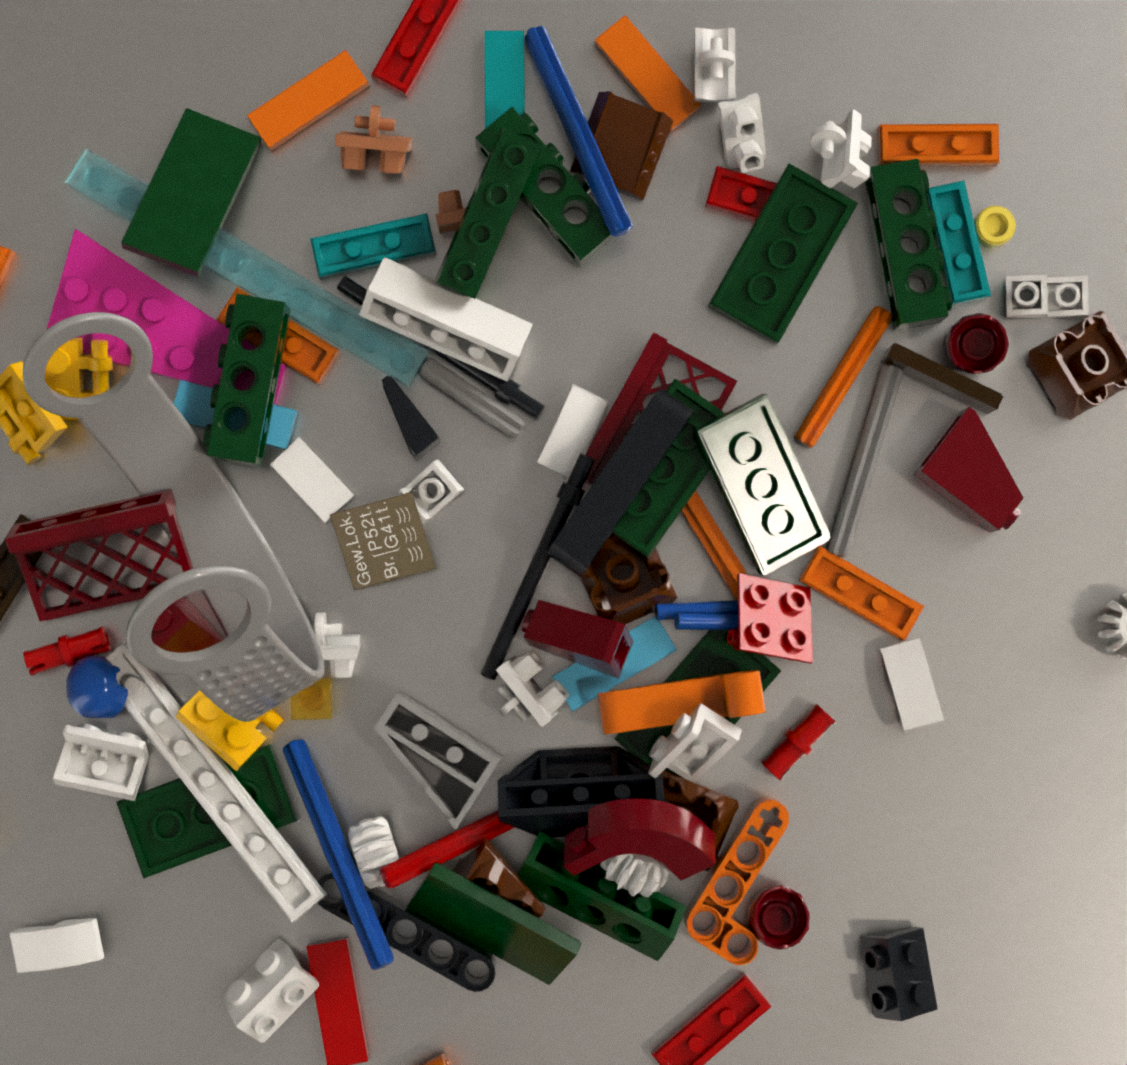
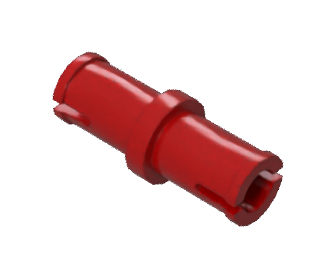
(67, 651)
(798, 742)

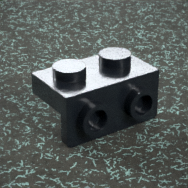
(898, 974)

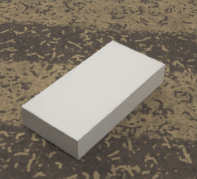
(312, 480)

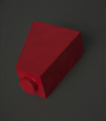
(972, 474)
(184, 628)
(578, 637)

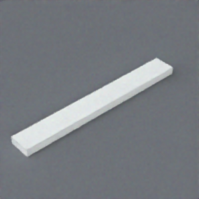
(217, 789)

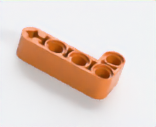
(663, 703)
(744, 874)

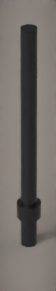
(505, 391)
(569, 494)

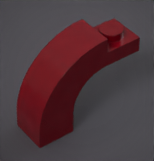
(645, 829)

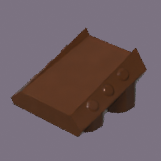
(629, 141)
(1081, 365)
(626, 583)
(708, 805)
(492, 872)

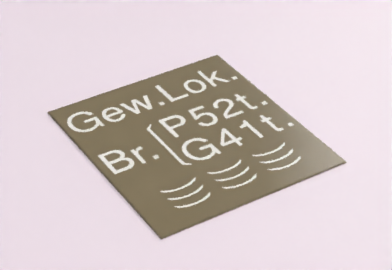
(383, 541)

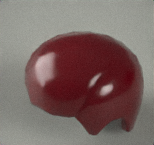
(977, 343)
(779, 917)

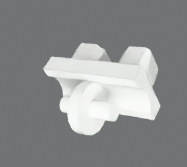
(714, 65)
(743, 133)
(841, 151)
(336, 647)
(523, 692)

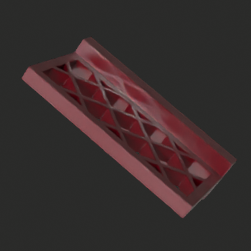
(638, 388)
(83, 527)

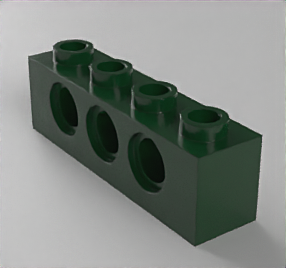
(910, 183)
(488, 212)
(578, 240)
(249, 443)
(636, 921)

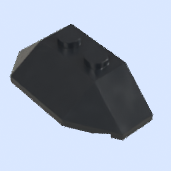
(560, 785)

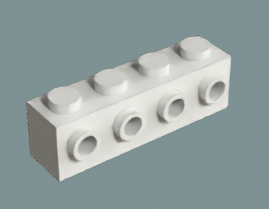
(447, 315)

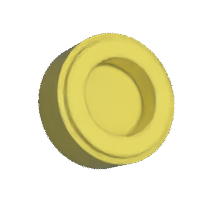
(994, 226)

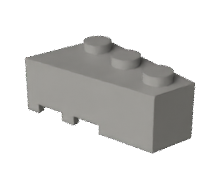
(437, 754)

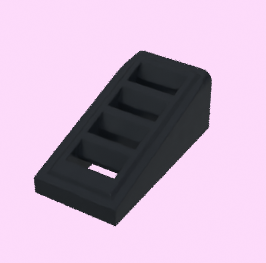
(415, 429)

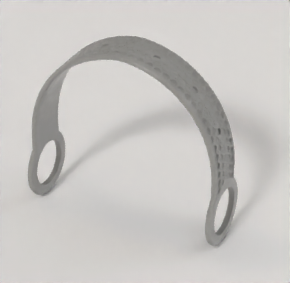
(268, 637)

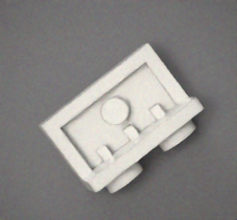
(694, 744)
(101, 762)
(268, 992)

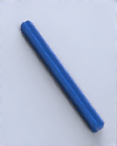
(578, 131)
(338, 855)

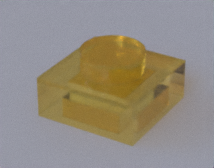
(314, 701)

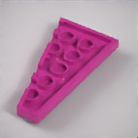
(181, 335)

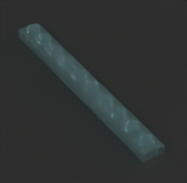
(265, 278)

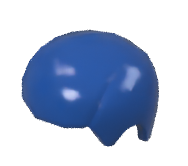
(94, 688)

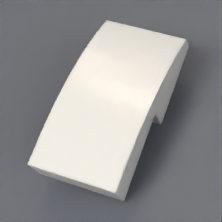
(1047, 297)
(572, 430)
(432, 490)
(912, 685)
(57, 946)

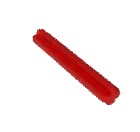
(443, 850)

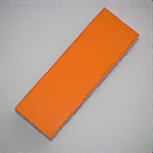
(646, 72)
(308, 100)
(939, 144)
(302, 349)
(861, 593)

